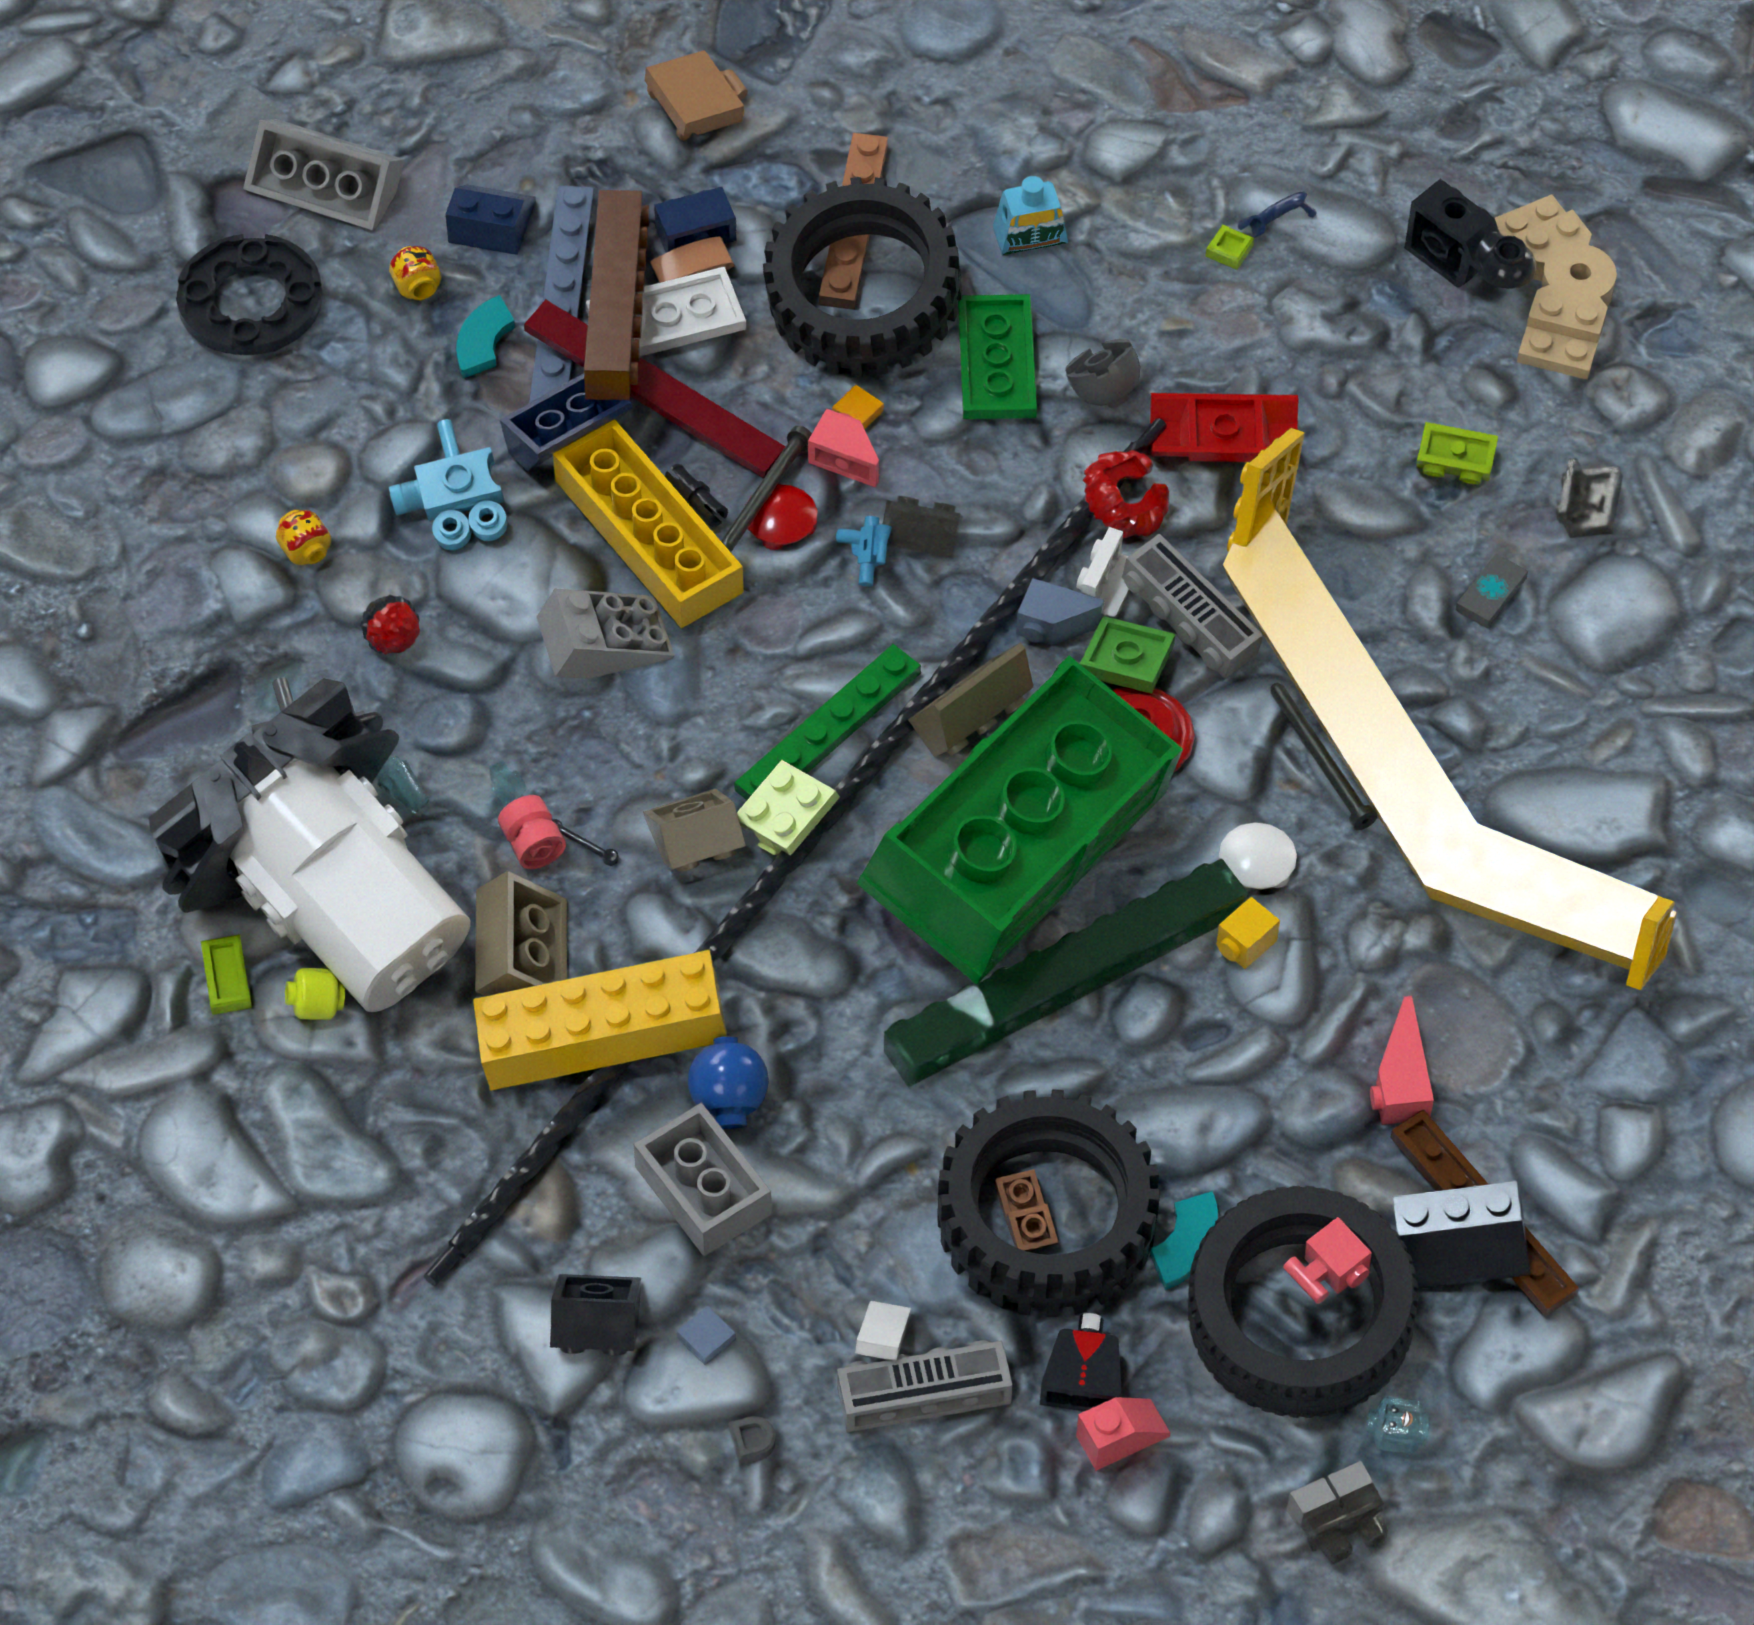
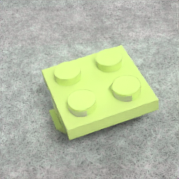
(786, 808)

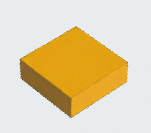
(860, 405)

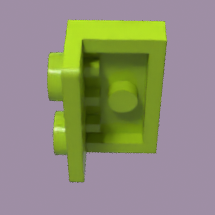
(1456, 453)

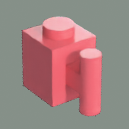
(1332, 1256)

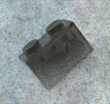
(1589, 500)
(922, 528)

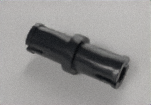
(697, 495)

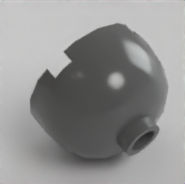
(1106, 375)

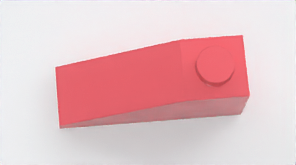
(1403, 1076)

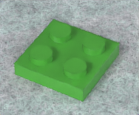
(1128, 654)

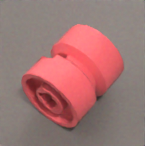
(531, 832)

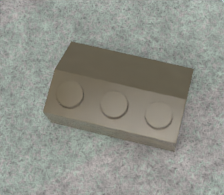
(975, 702)
(519, 935)

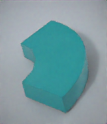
(480, 335)
(1176, 1254)

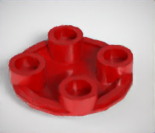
(785, 517)

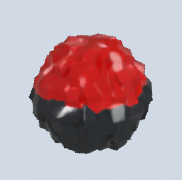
(390, 624)

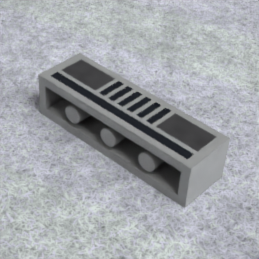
(1191, 606)
(924, 1385)

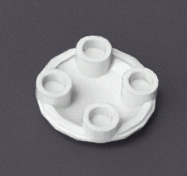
(1259, 855)

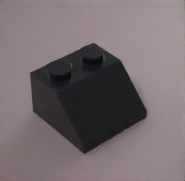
(595, 1313)

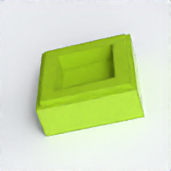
(1229, 247)

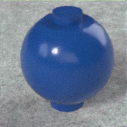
(728, 1081)

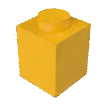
(1247, 933)

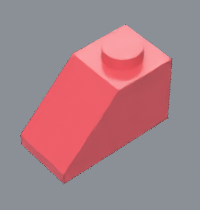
(843, 448)
(1119, 1429)

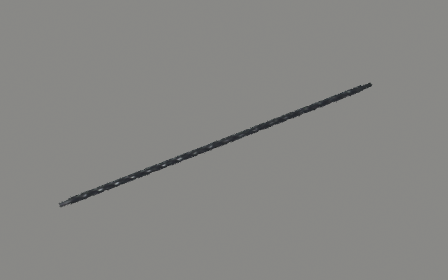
(774, 875)

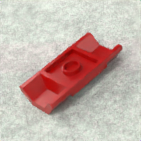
(1221, 424)

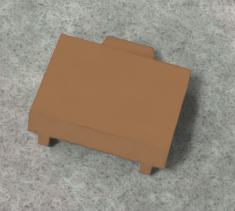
(696, 93)

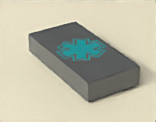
(1491, 590)

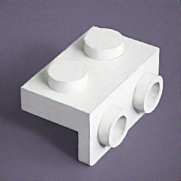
(1105, 573)

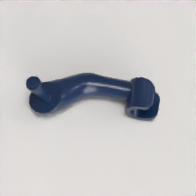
(1276, 210)

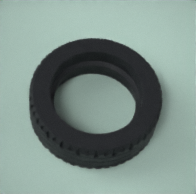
(1284, 1383)

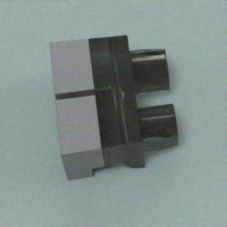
(1339, 1509)

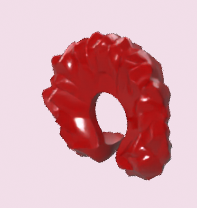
(1106, 500)

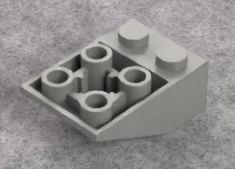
(602, 632)

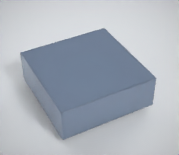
(706, 1335)

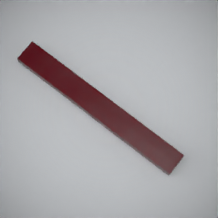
(665, 395)

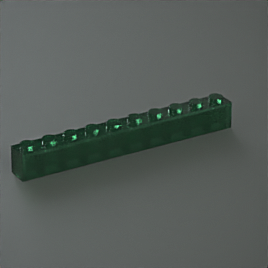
(1062, 972)

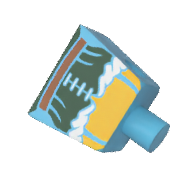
(1029, 217)

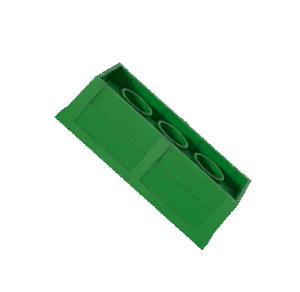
(1021, 820)

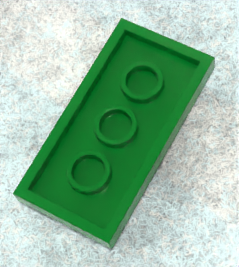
(997, 357)

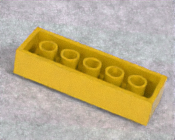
(648, 523)
(599, 1020)

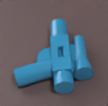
(868, 546)

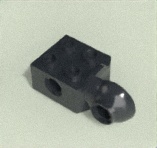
(1464, 239)

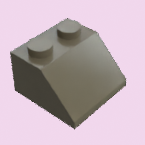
(695, 829)

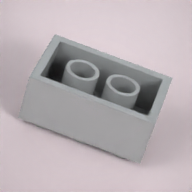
(702, 1179)

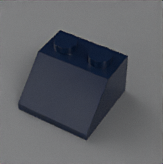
(488, 218)

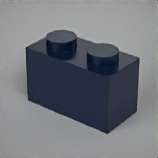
(695, 219)

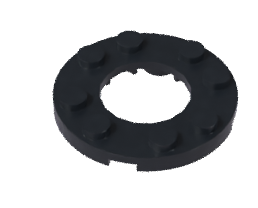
(239, 254)

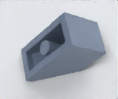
(1056, 613)

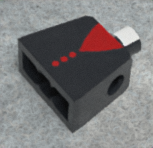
(1082, 1367)

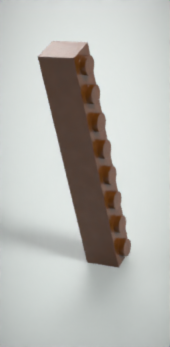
(615, 295)

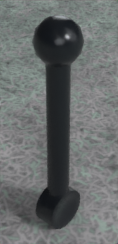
(610, 856)

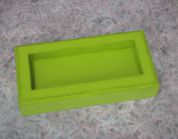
(226, 974)

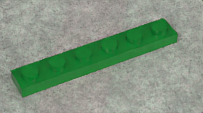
(836, 718)

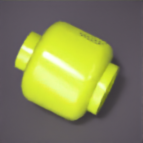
(315, 994)

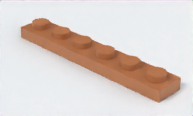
(847, 255)

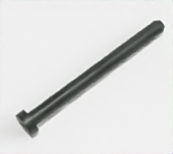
(797, 442)
(1361, 815)

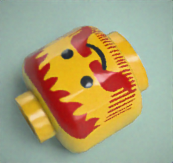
(303, 537)

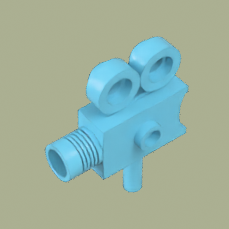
(455, 487)

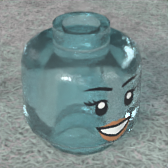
(1399, 1425)

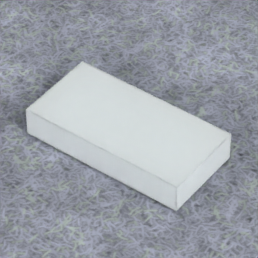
(883, 1330)

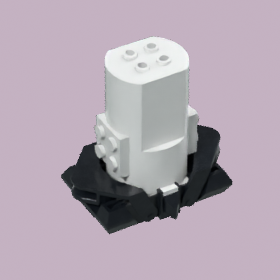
(314, 848)

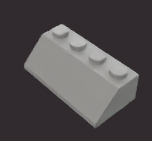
(322, 173)

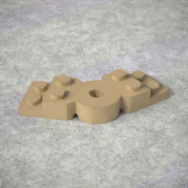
(1574, 291)

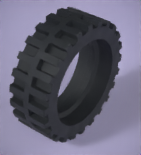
(848, 213)
(1064, 1128)

